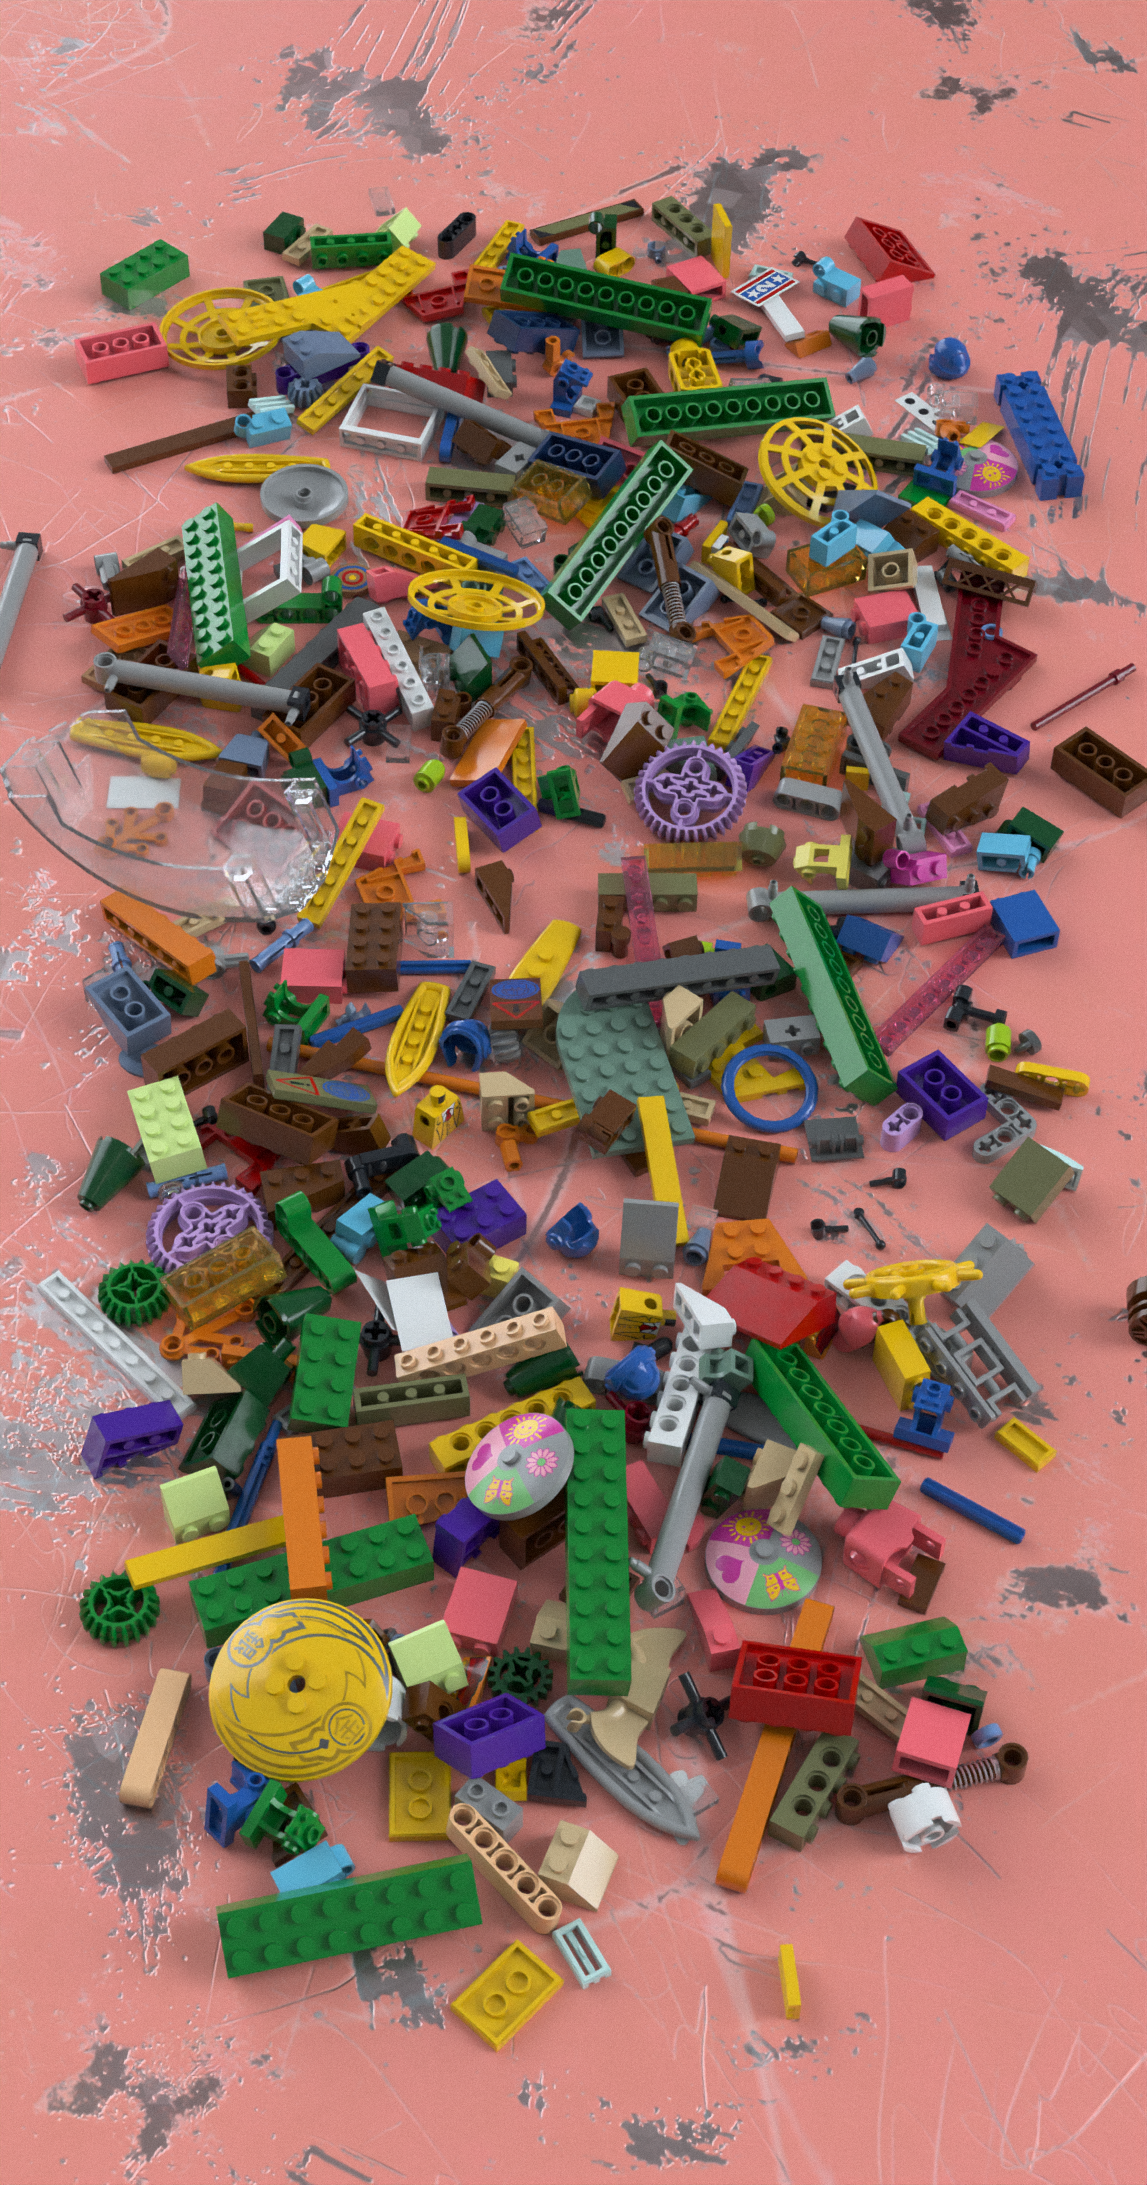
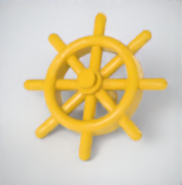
(913, 1282)

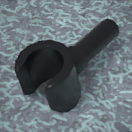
(800, 258)
(598, 614)
(658, 685)
(209, 1116)
(897, 1180)
(820, 1229)

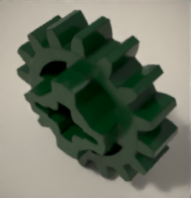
(527, 1671)

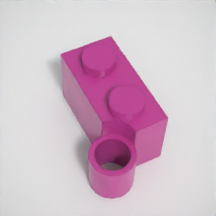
(915, 867)

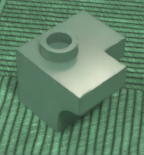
(728, 1365)

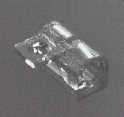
(434, 672)

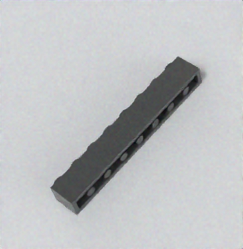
(320, 649)
(696, 973)

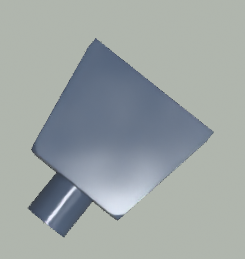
(248, 750)

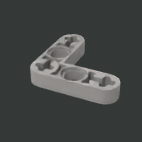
(1010, 1127)

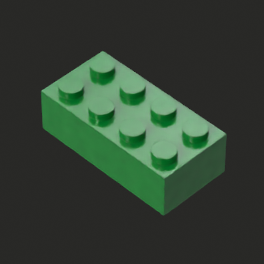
(144, 274)
(324, 1374)

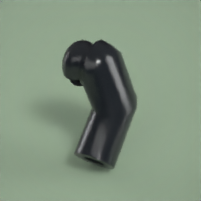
(661, 1346)

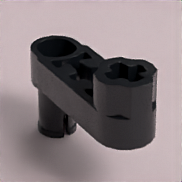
(380, 1162)

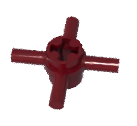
(92, 605)
(636, 1417)

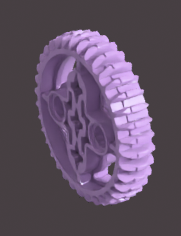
(704, 795)
(201, 1227)

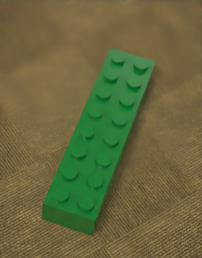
(817, 1417)
(361, 1569)
(348, 1915)

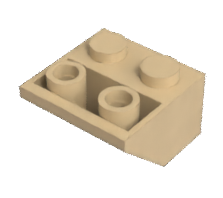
(504, 1100)
(766, 1476)

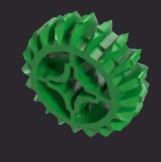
(118, 1298)
(118, 1619)

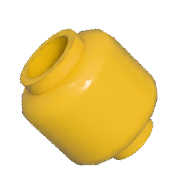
(579, 700)

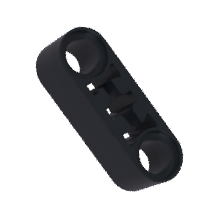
(456, 235)

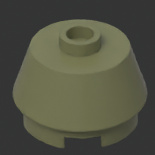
(761, 844)

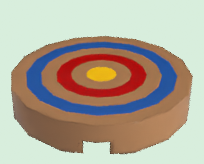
(353, 579)

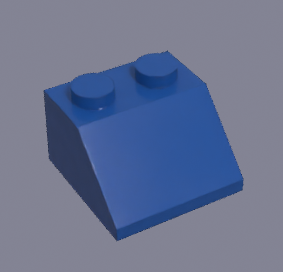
(868, 939)

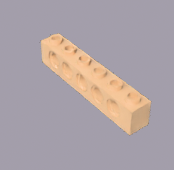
(485, 1348)

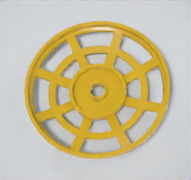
(211, 333)
(823, 479)
(476, 607)

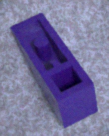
(754, 764)

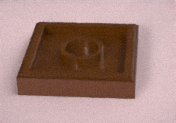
(801, 614)

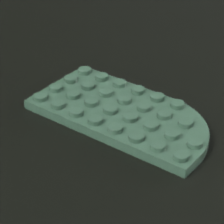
(621, 1053)

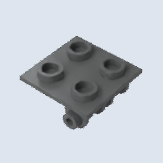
(834, 1139)

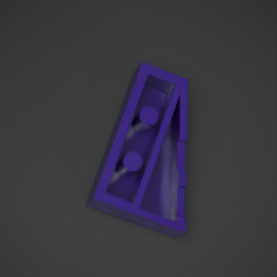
(982, 741)
(128, 1433)
(461, 1536)

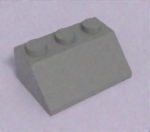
(1001, 1266)

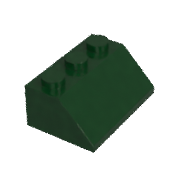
(226, 1435)

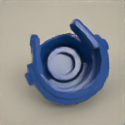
(949, 359)
(469, 1037)
(574, 1233)
(635, 1374)

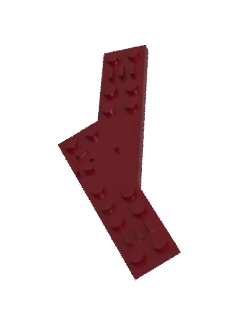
(977, 671)

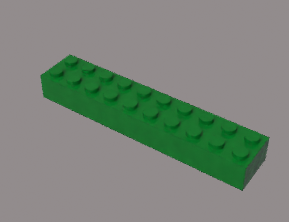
(605, 299)
(725, 410)
(614, 535)
(215, 588)
(832, 997)
(597, 1556)

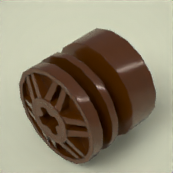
(1137, 1310)

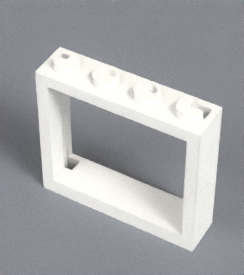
(384, 442)
(290, 541)

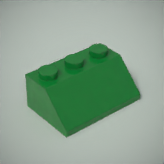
(914, 1652)

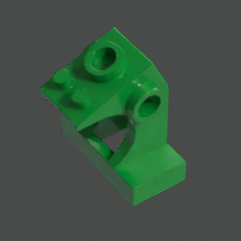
(684, 711)
(564, 784)
(284, 1003)
(446, 1190)
(396, 1230)
(270, 1816)

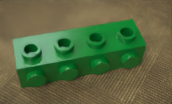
(350, 250)

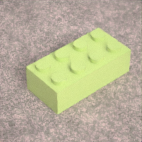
(167, 1130)

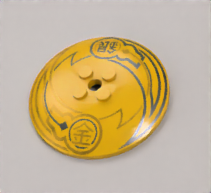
(324, 1724)

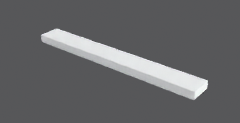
(113, 1344)

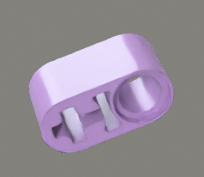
(901, 1127)

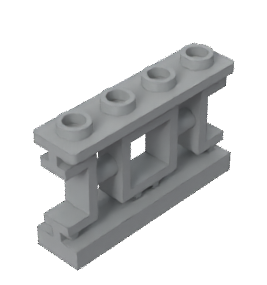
(992, 1351)

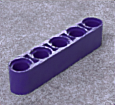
(287, 373)

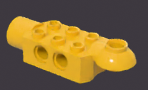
(694, 372)

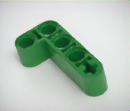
(309, 607)
(311, 1244)

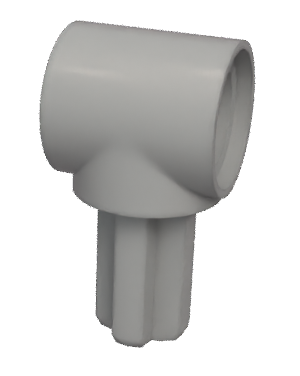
(314, 569)
(225, 961)

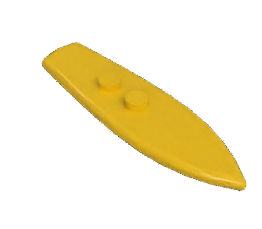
(247, 467)
(177, 741)
(549, 956)
(416, 1036)

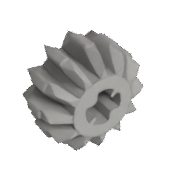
(505, 1045)

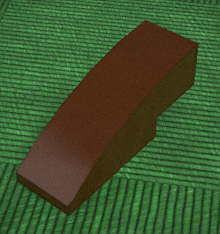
(335, 1059)

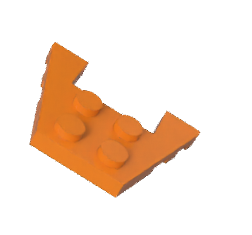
(584, 429)
(741, 637)
(389, 883)
(739, 1240)

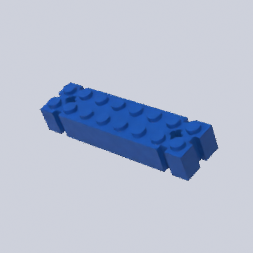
(1038, 436)

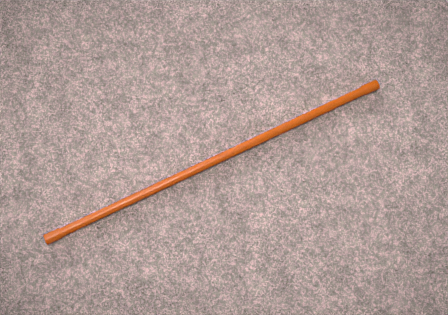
(787, 1153)

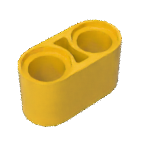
(614, 262)

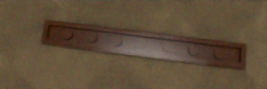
(172, 445)
(293, 1265)

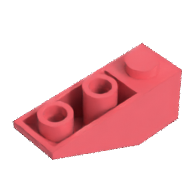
(390, 583)

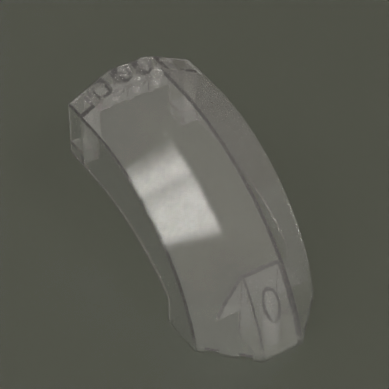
(171, 828)

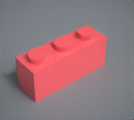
(951, 918)
(644, 1504)

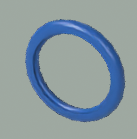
(748, 1119)

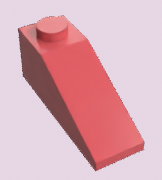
(714, 1629)

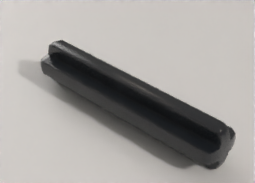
(587, 816)

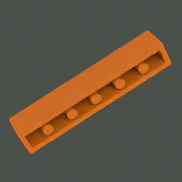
(159, 937)
(302, 1519)

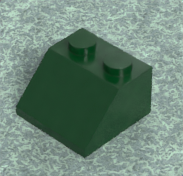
(471, 668)
(956, 1696)

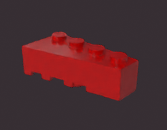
(459, 382)

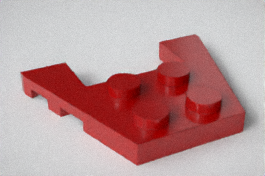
(439, 302)
(431, 521)
(258, 1156)

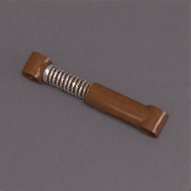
(659, 537)
(486, 706)
(875, 1796)

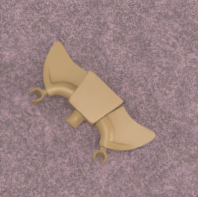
(626, 1717)

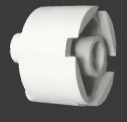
(924, 1818)

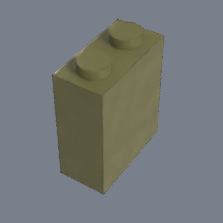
(1031, 1180)

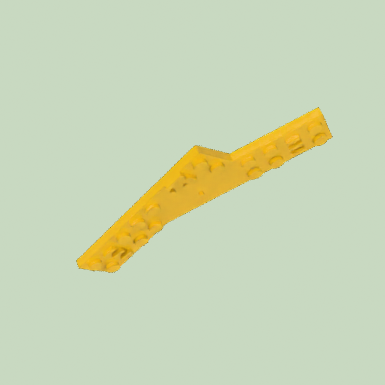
(340, 309)

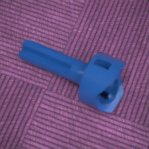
(749, 355)

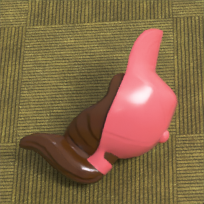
(859, 1327)

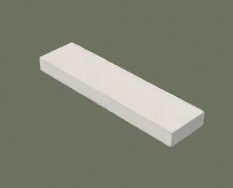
(783, 319)
(928, 597)

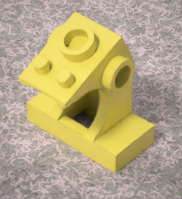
(837, 865)

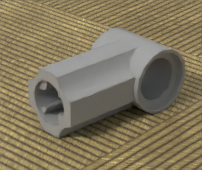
(106, 566)

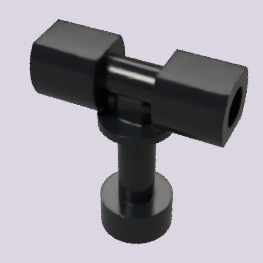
(963, 1008)

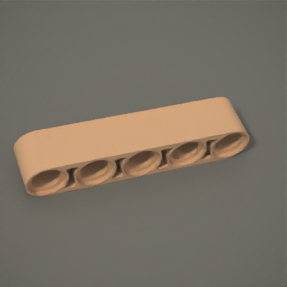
(155, 1738)
(505, 1882)

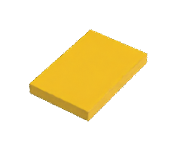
(721, 240)
(418, 1797)
(506, 1995)

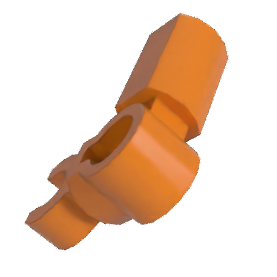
(552, 354)
(951, 429)
(507, 1139)

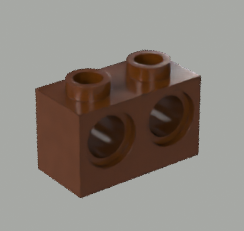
(240, 385)

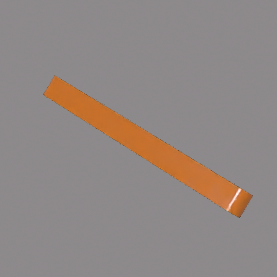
(767, 1768)

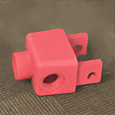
(607, 706)
(880, 1541)

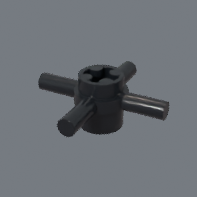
(373, 727)
(377, 1341)
(701, 1716)

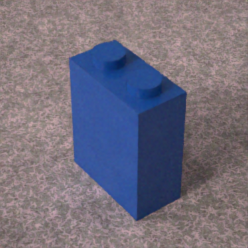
(1024, 923)

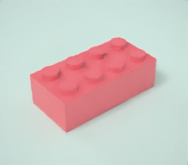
(121, 353)
(364, 663)

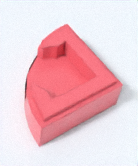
(696, 1533)

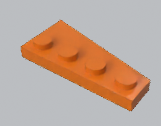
(424, 1495)

